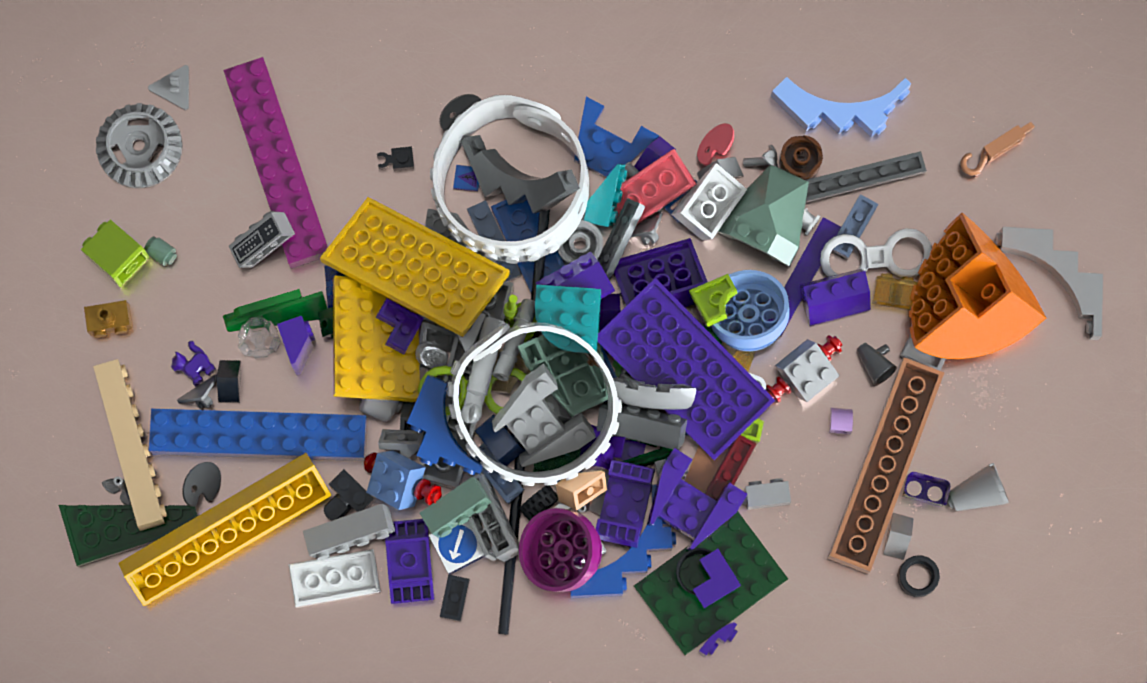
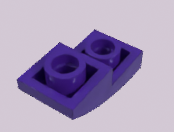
(726, 633)

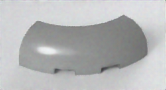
(648, 396)

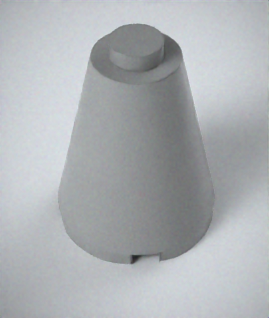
(979, 491)

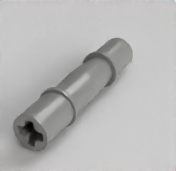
(508, 356)

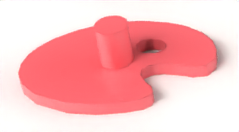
(718, 140)

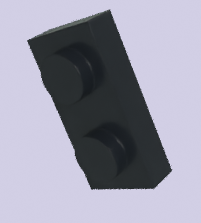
(454, 598)

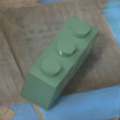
(455, 507)

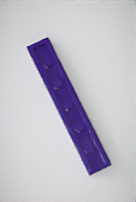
(808, 263)

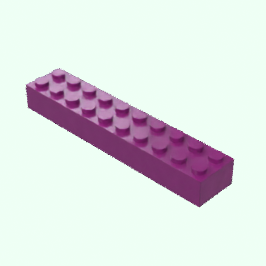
(276, 159)

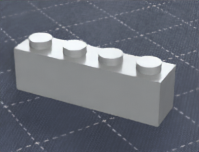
(349, 531)

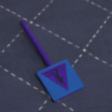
(465, 178)

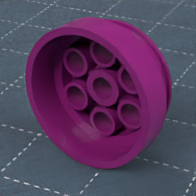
(536, 549)

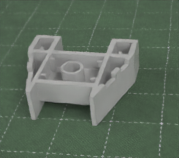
(537, 424)

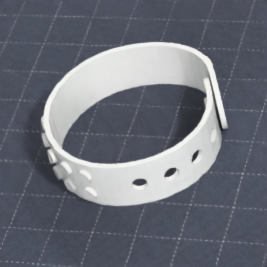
(534, 116)
(492, 343)

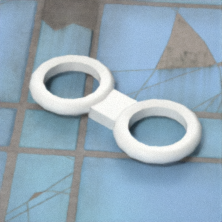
(877, 255)

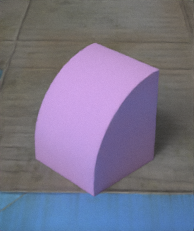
(841, 421)

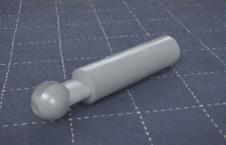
(480, 377)

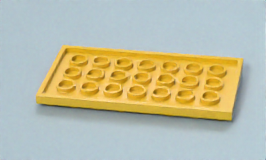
(415, 266)

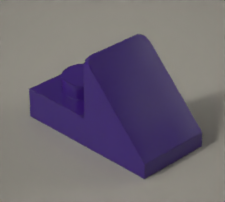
(625, 448)

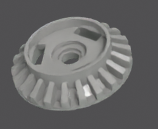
(137, 170)

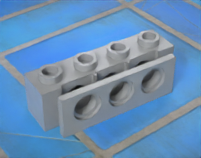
(496, 527)

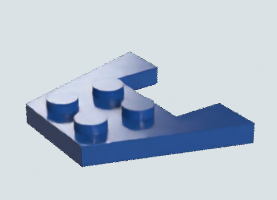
(604, 149)

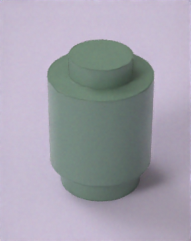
(160, 251)

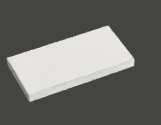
(334, 578)

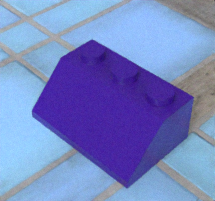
(581, 273)
(836, 296)
(297, 339)

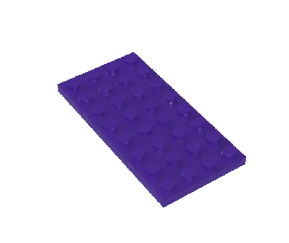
(667, 345)

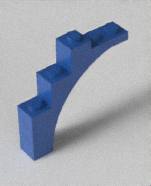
(609, 579)

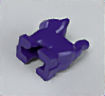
(197, 364)

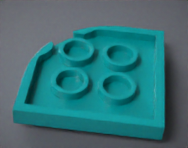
(572, 309)

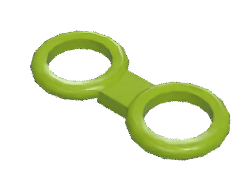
(445, 370)

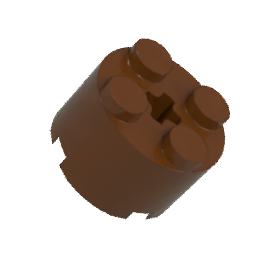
(797, 147)

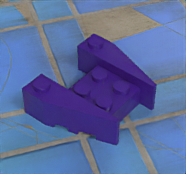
(688, 507)

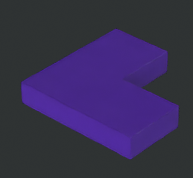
(404, 323)
(721, 580)

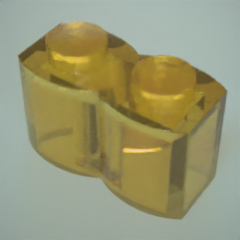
(893, 291)

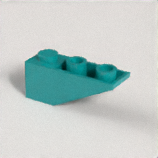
(604, 201)

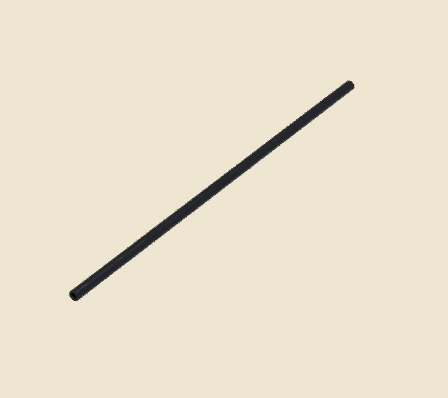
(514, 517)

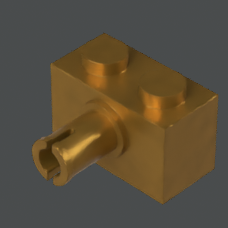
(108, 318)

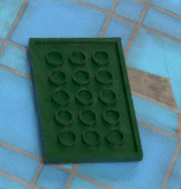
(681, 611)

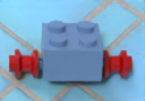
(399, 480)

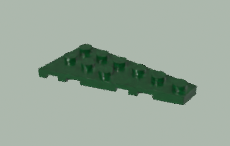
(112, 529)

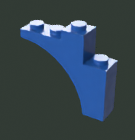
(438, 442)

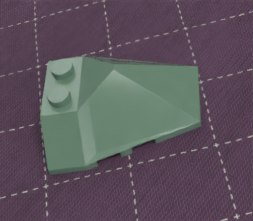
(770, 215)
(577, 382)

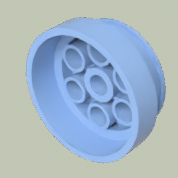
(754, 288)

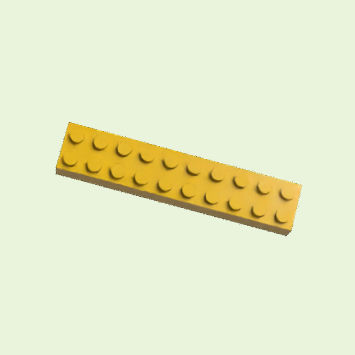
(224, 529)

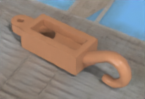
(997, 148)

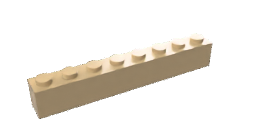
(129, 445)

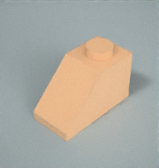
(581, 489)

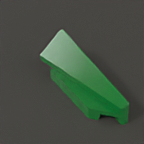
(278, 309)

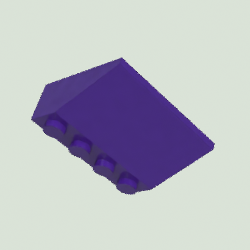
(672, 265)

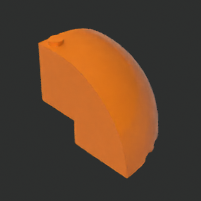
(970, 297)

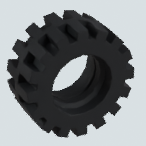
(540, 501)

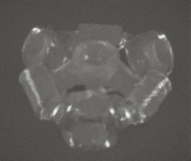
(258, 337)

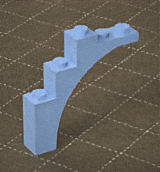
(808, 109)

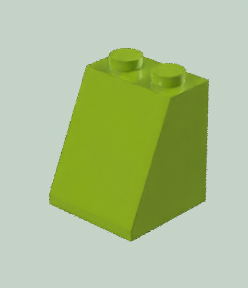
(114, 252)

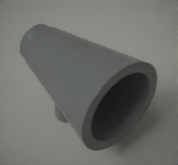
(876, 364)

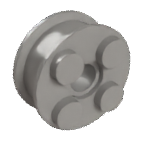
(589, 235)

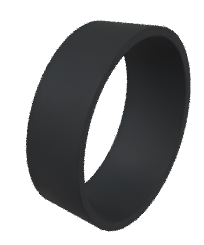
(691, 552)

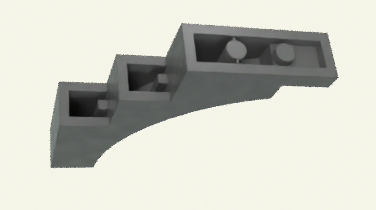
(498, 176)

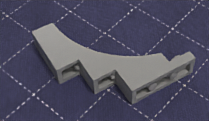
(1083, 288)

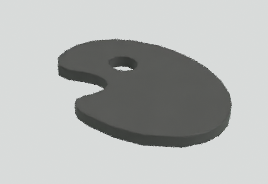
(457, 106)
(204, 479)

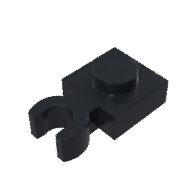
(400, 159)

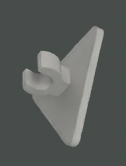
(174, 87)
(648, 228)
(200, 394)

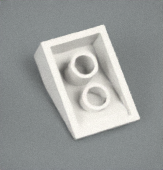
(709, 202)

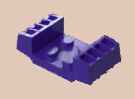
(625, 503)
(409, 562)

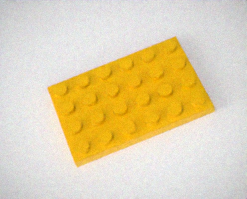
(360, 358)

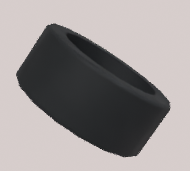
(919, 559)

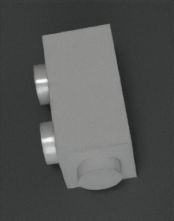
(767, 495)

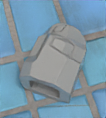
(431, 356)

